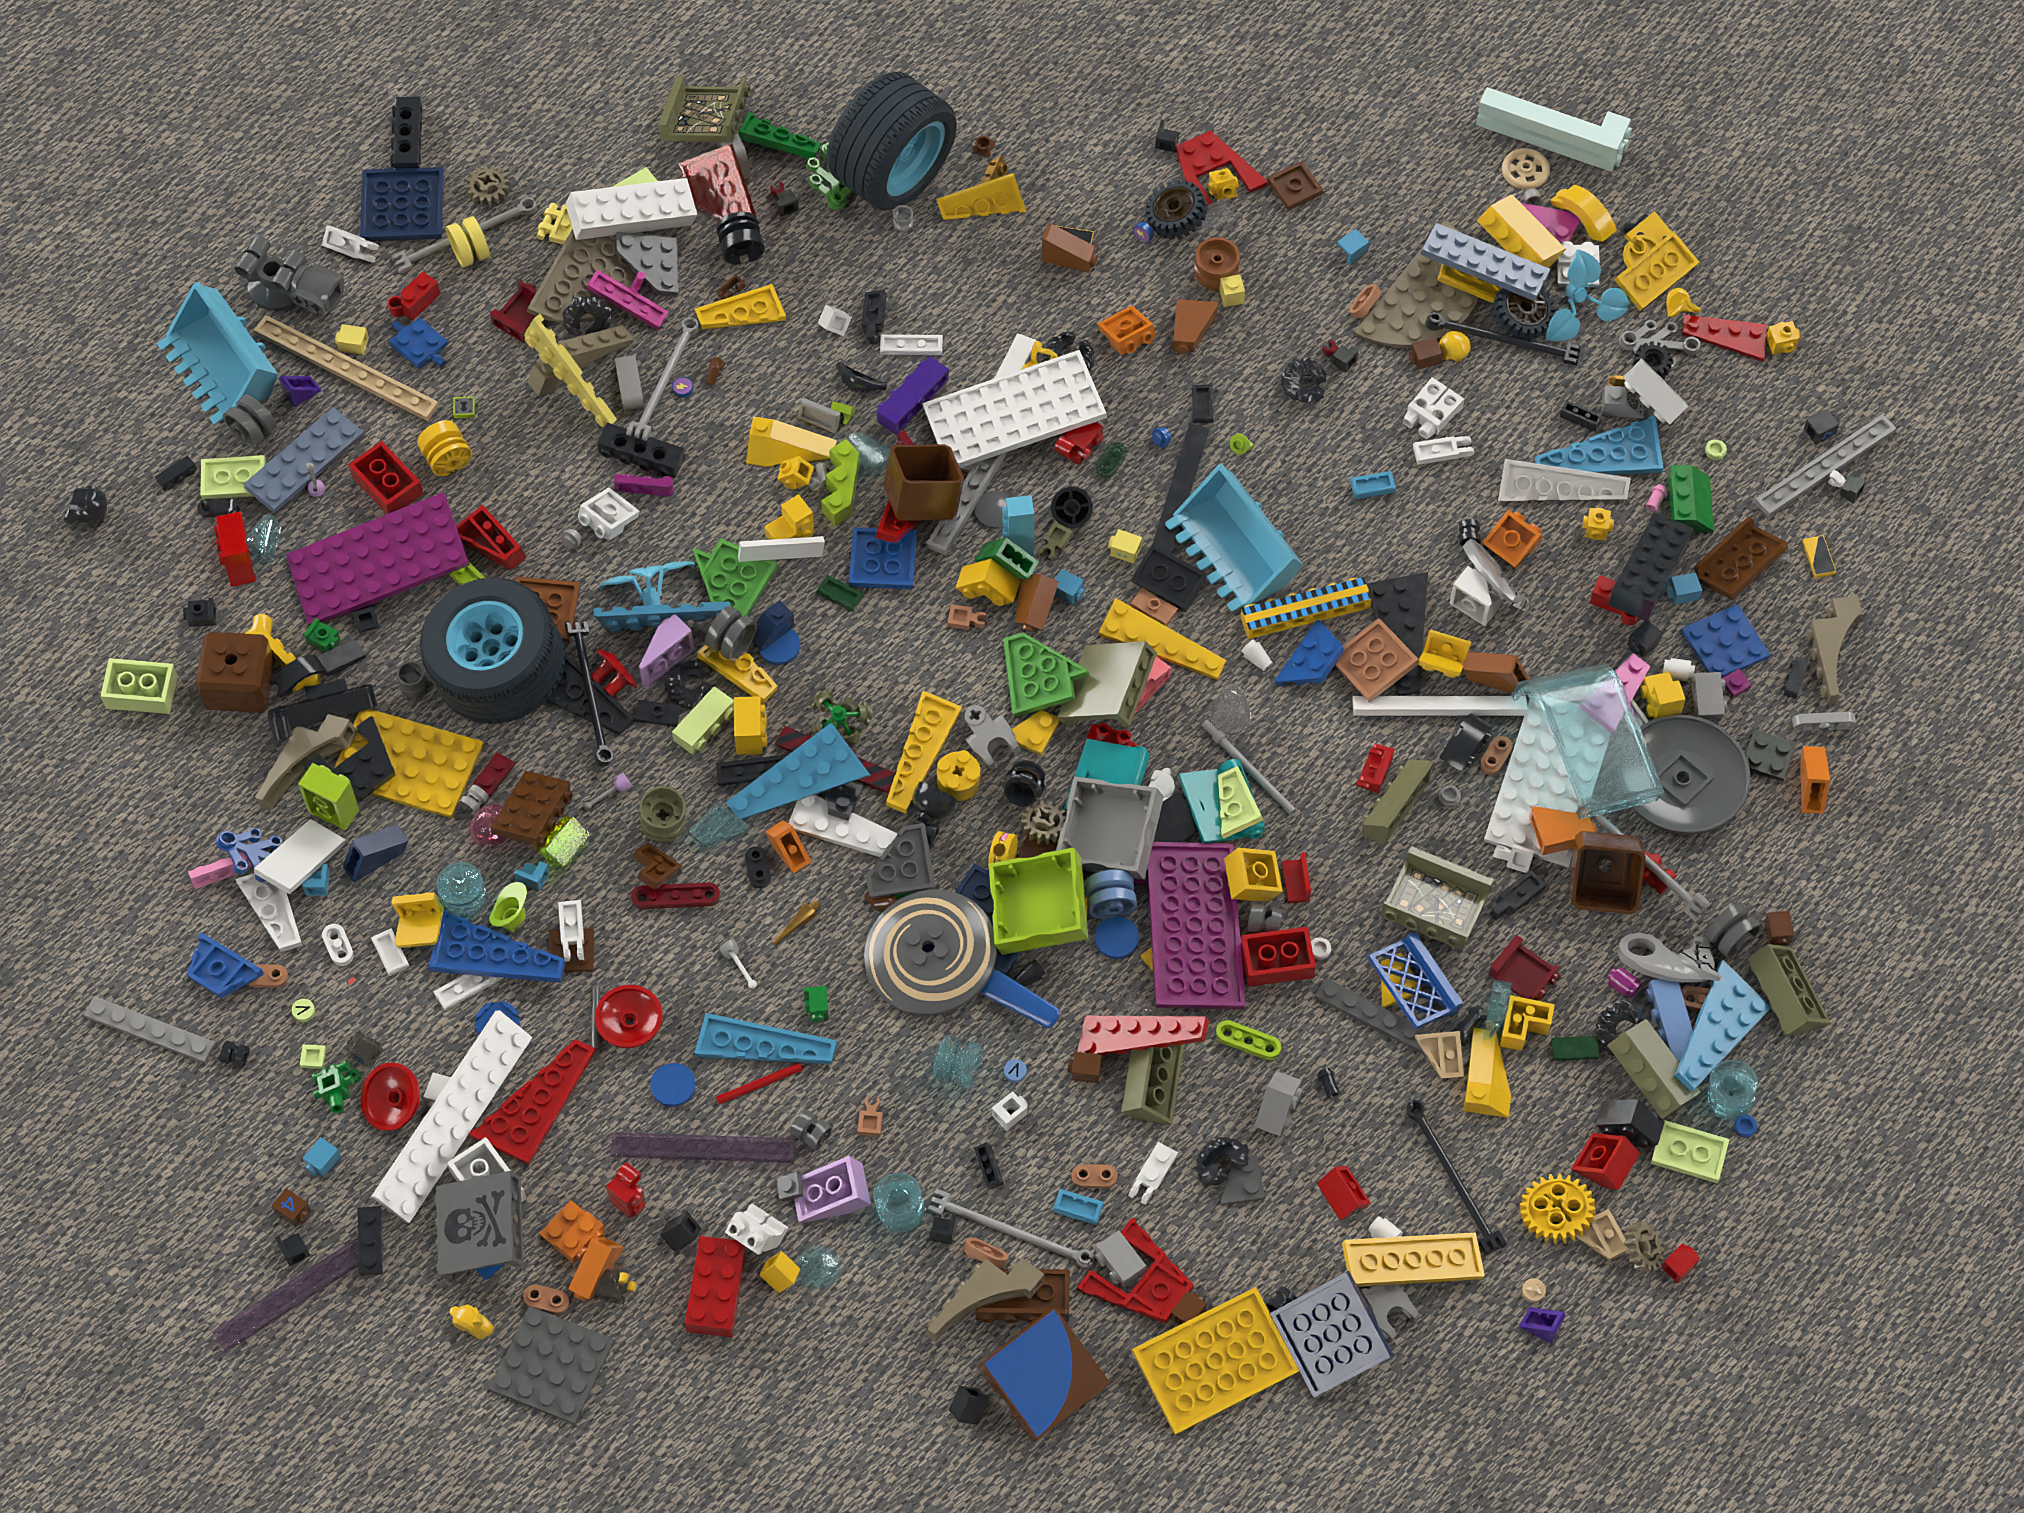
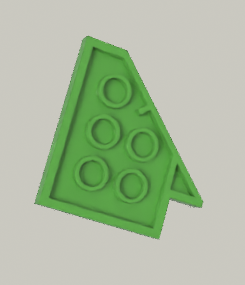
(733, 580)
(1038, 675)

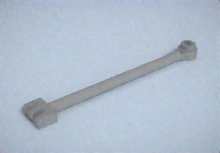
(404, 262)
(642, 426)
(1693, 903)
(943, 1204)

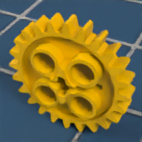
(1542, 1219)

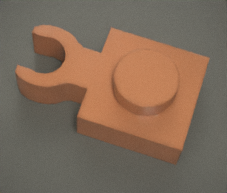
(962, 617)
(870, 1120)

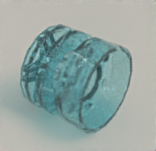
(461, 890)
(958, 1061)
(1736, 1079)
(896, 1190)

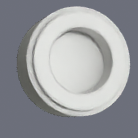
(1321, 948)

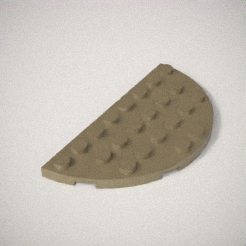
(573, 271)
(1415, 294)

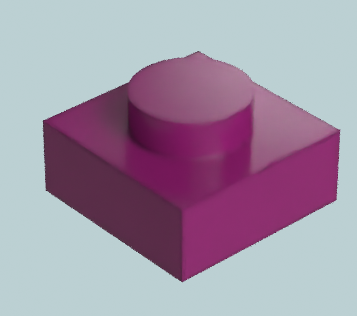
(1736, 683)

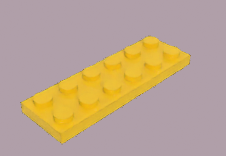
(1413, 1259)

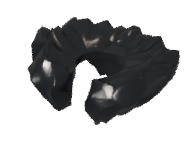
(586, 305)
(1066, 339)
(1298, 369)
(675, 678)
(1611, 1017)
(1215, 1149)

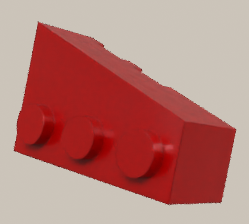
(489, 538)
(234, 549)

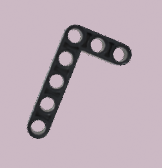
(314, 710)

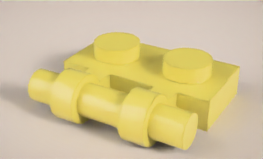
(561, 228)

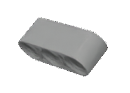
(629, 383)

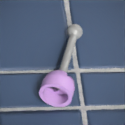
(314, 484)
(620, 783)

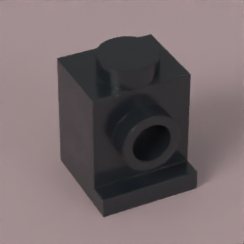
(200, 613)

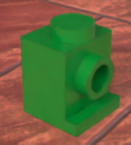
(324, 643)
(816, 1003)

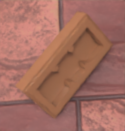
(1154, 607)

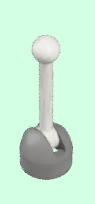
(730, 950)

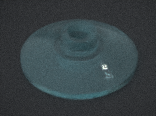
(818, 1277)

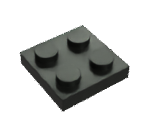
(1769, 755)

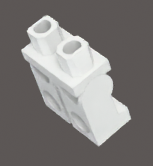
(1433, 408)
(753, 1232)

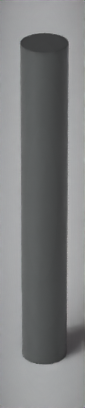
(595, 1036)

